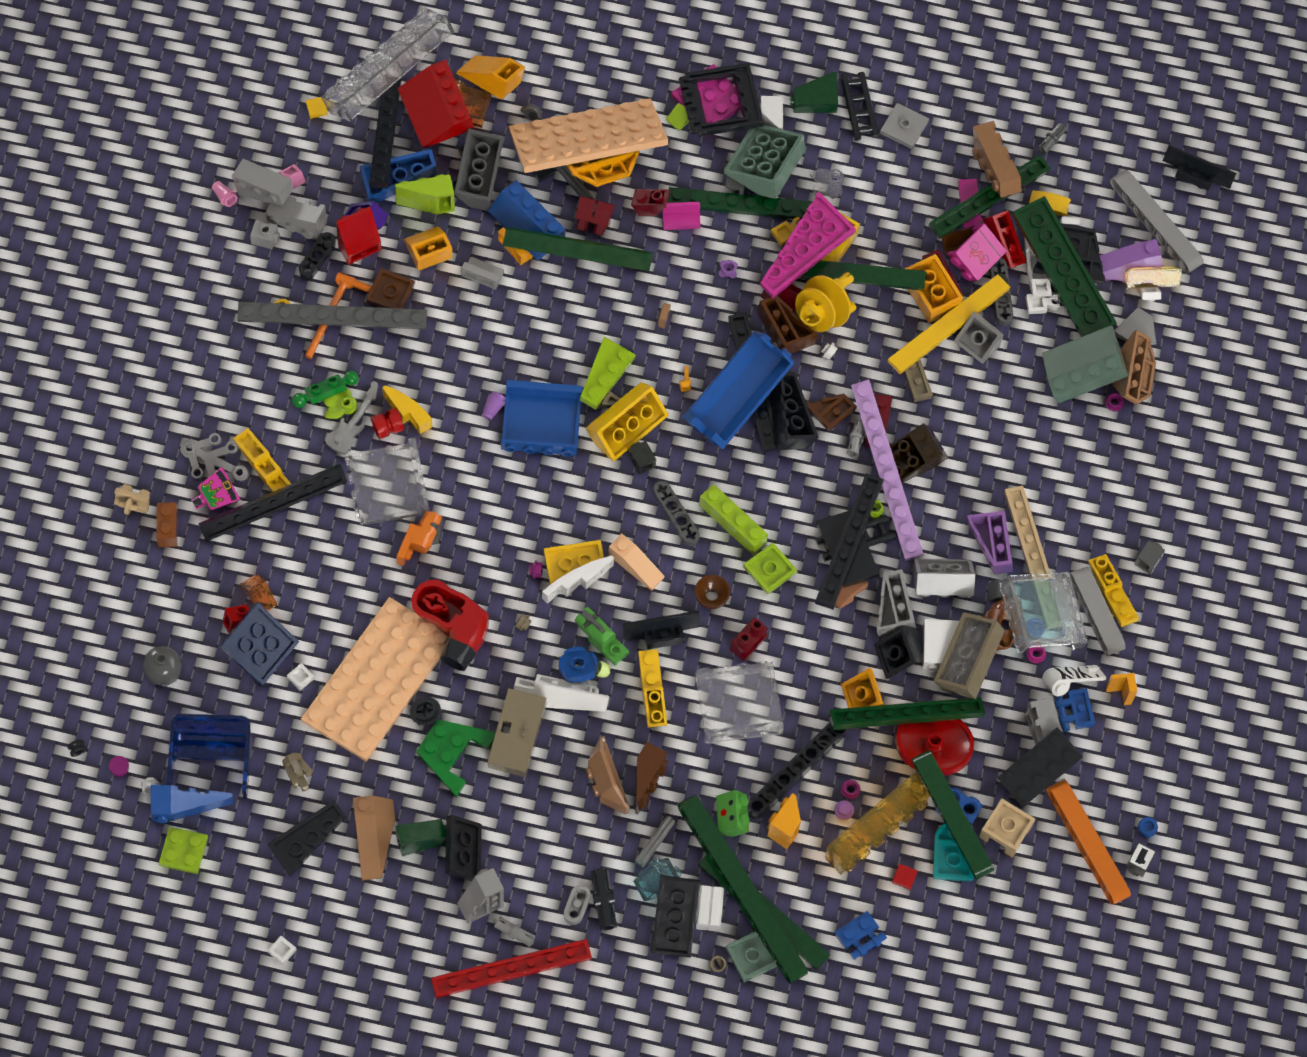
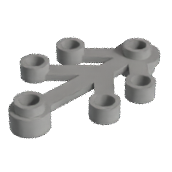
(211, 457)

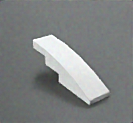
(584, 576)

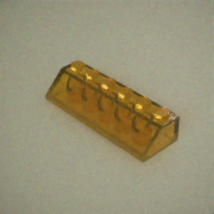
(877, 824)

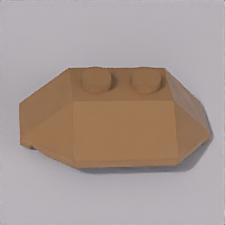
(1140, 366)
(606, 779)

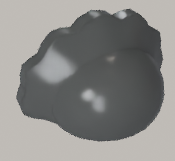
(531, 112)

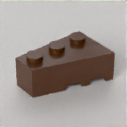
(785, 326)

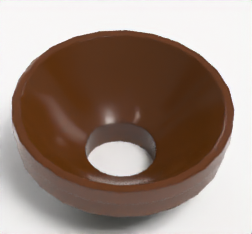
(712, 583)

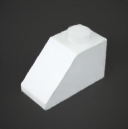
(772, 111)

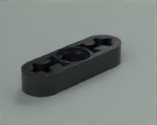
(316, 264)

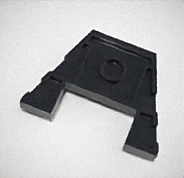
(1087, 247)

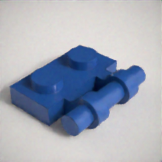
(1080, 707)
(858, 929)

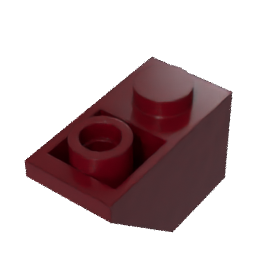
(649, 201)

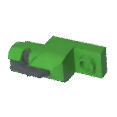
(601, 636)

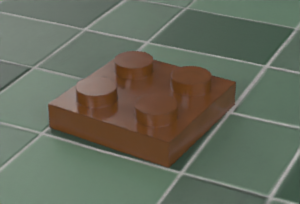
(390, 290)

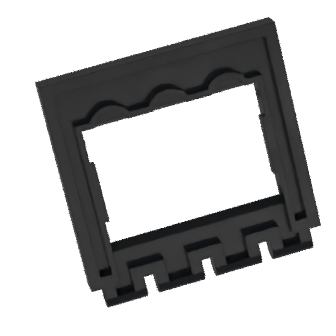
(746, 95)

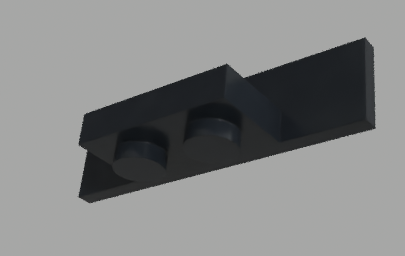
(1198, 170)
(662, 630)

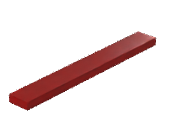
(511, 968)

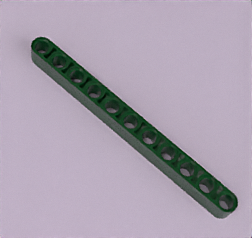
(742, 889)

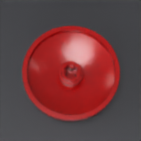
(947, 740)

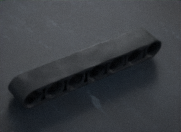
(791, 775)

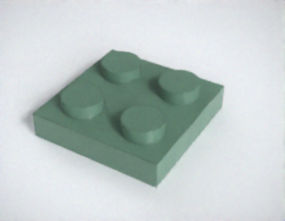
(750, 957)

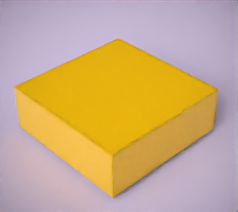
(316, 107)

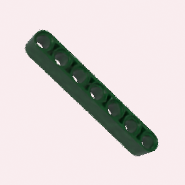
(952, 814)

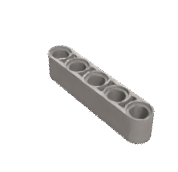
(1097, 611)

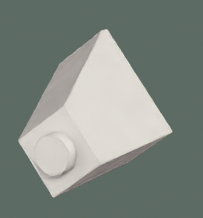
(935, 642)

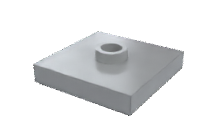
(904, 126)

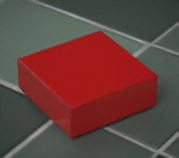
(904, 876)

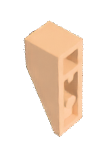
(635, 562)

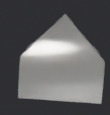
(1139, 321)

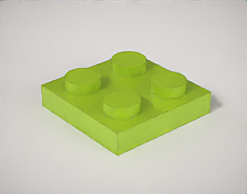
(770, 568)
(183, 850)

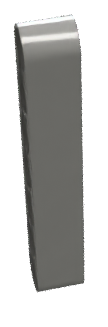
(1156, 221)

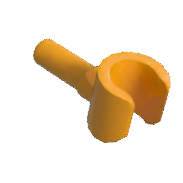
(685, 384)

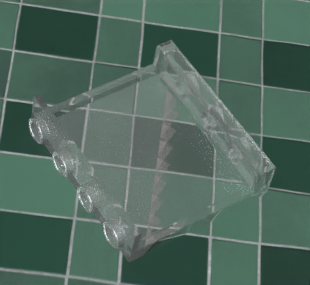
(387, 483)
(739, 702)

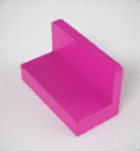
(681, 216)

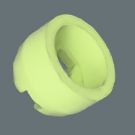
(603, 669)

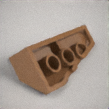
(374, 829)

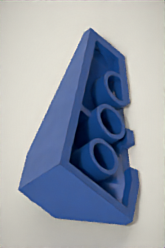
(173, 804)

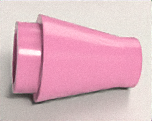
(225, 194)

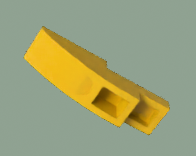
(1112, 590)
(652, 688)

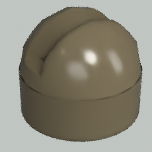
(720, 961)

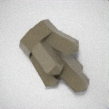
(295, 767)

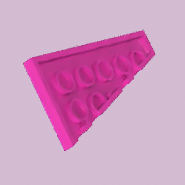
(813, 238)

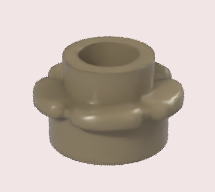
(523, 622)

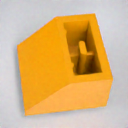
(429, 248)
(786, 823)

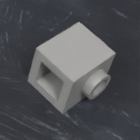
(264, 234)

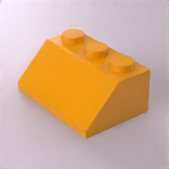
(939, 293)

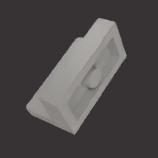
(482, 272)

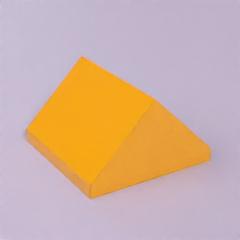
(862, 690)

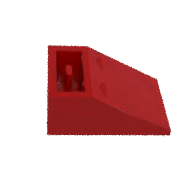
(358, 235)

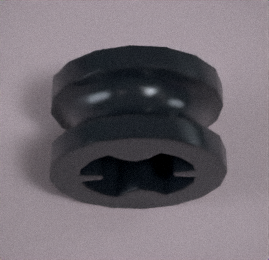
(77, 747)

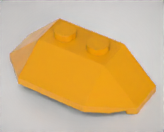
(606, 169)

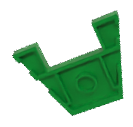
(445, 745)

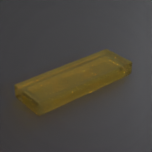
(1153, 277)

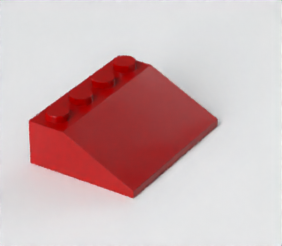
(435, 105)

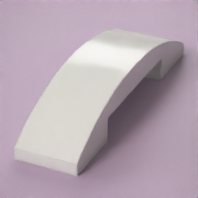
(1038, 283)

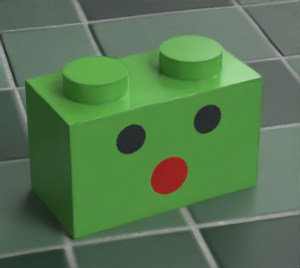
(732, 813)

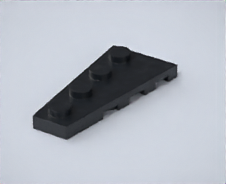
(303, 839)

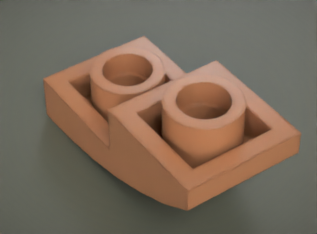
(847, 594)

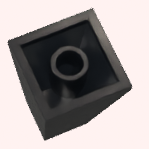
(898, 650)

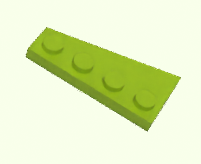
(607, 369)

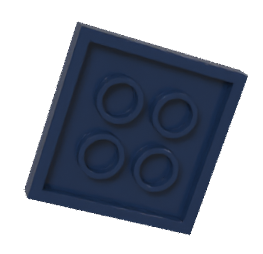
(259, 644)

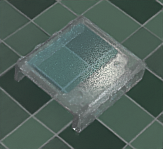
(1043, 611)

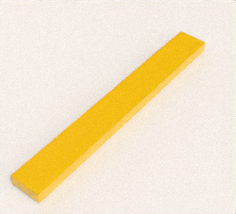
(948, 324)

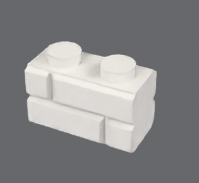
(709, 908)

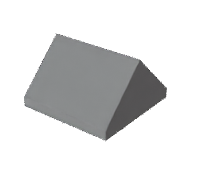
(979, 338)

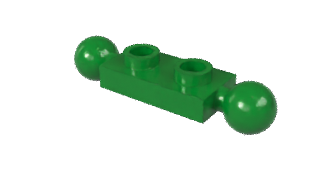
(325, 389)

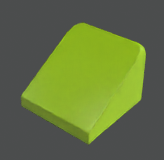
(678, 117)

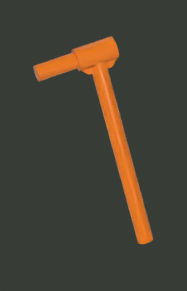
(344, 282)

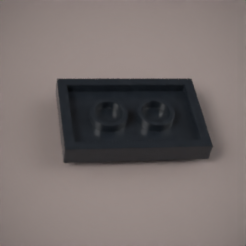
(462, 847)

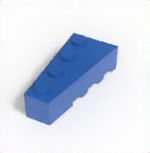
(403, 168)

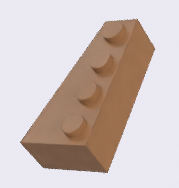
(995, 160)

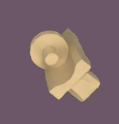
(132, 501)

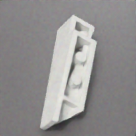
(563, 694)

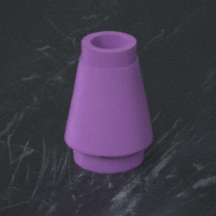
(493, 404)

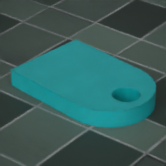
(947, 858)

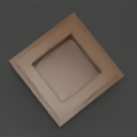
(664, 314)

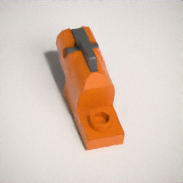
(420, 536)

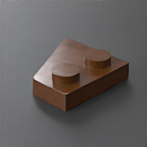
(832, 410)

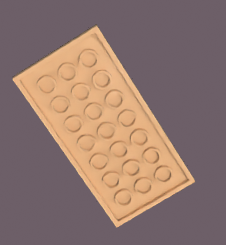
(588, 135)
(376, 679)

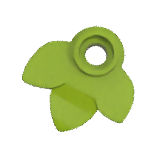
(338, 405)

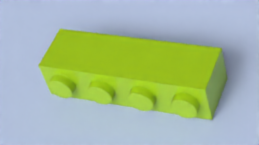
(733, 519)

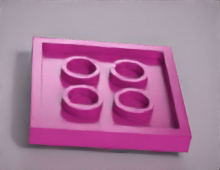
(717, 97)

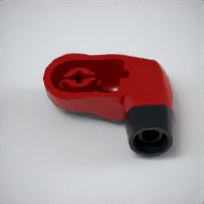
(455, 616)

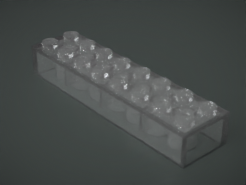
(387, 64)

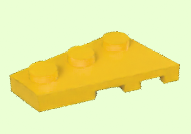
(566, 558)

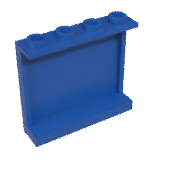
(541, 418)

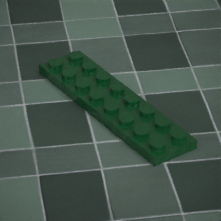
(1063, 267)

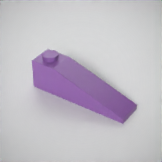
(1138, 255)

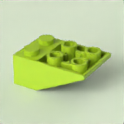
(427, 194)

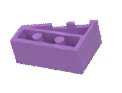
(993, 539)

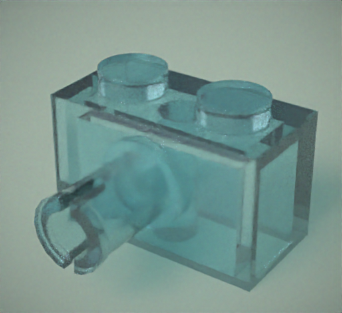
(649, 878)

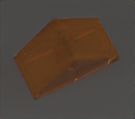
(258, 591)

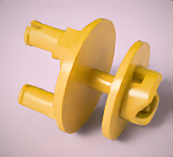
(825, 303)

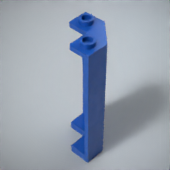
(739, 389)

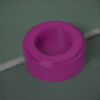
(119, 766)

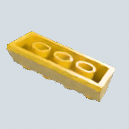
(627, 421)

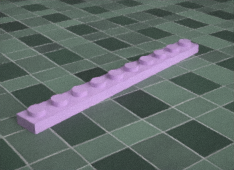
(887, 470)

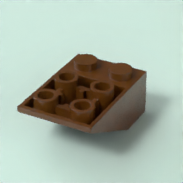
(650, 766)

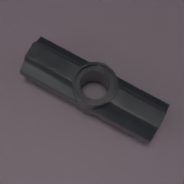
(603, 899)

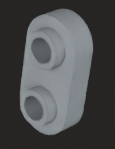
(576, 905)

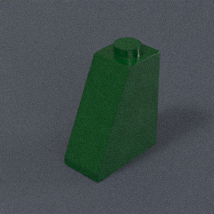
(816, 96)
(420, 836)

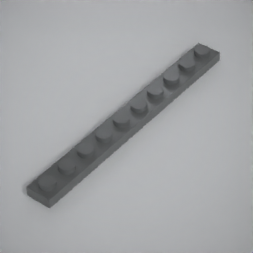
(332, 315)

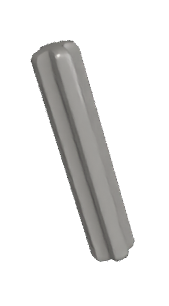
(655, 841)

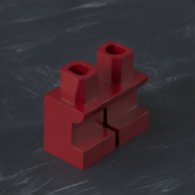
(586, 214)
(749, 639)

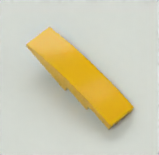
(261, 460)

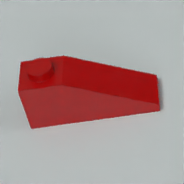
(1003, 229)

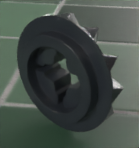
(418, 709)

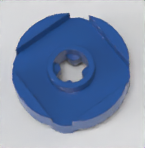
(578, 674)

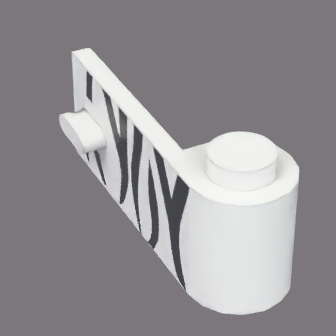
(1059, 678)

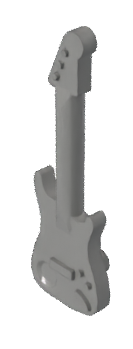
(342, 437)

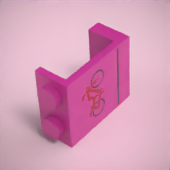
(977, 253)

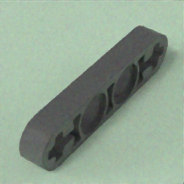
(998, 307)
(674, 514)

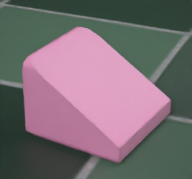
(294, 174)

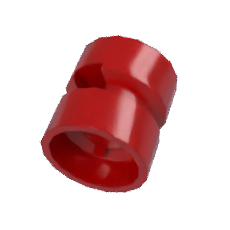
(387, 423)

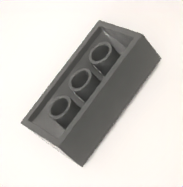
(478, 168)

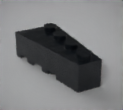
(791, 415)

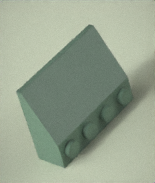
(766, 159)
(1084, 364)

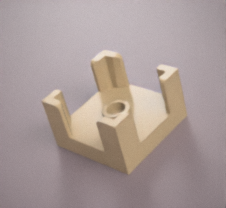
(1007, 826)

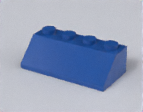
(520, 210)

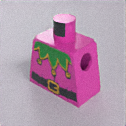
(216, 492)

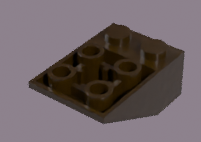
(917, 452)

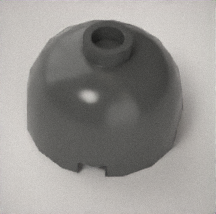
(162, 665)

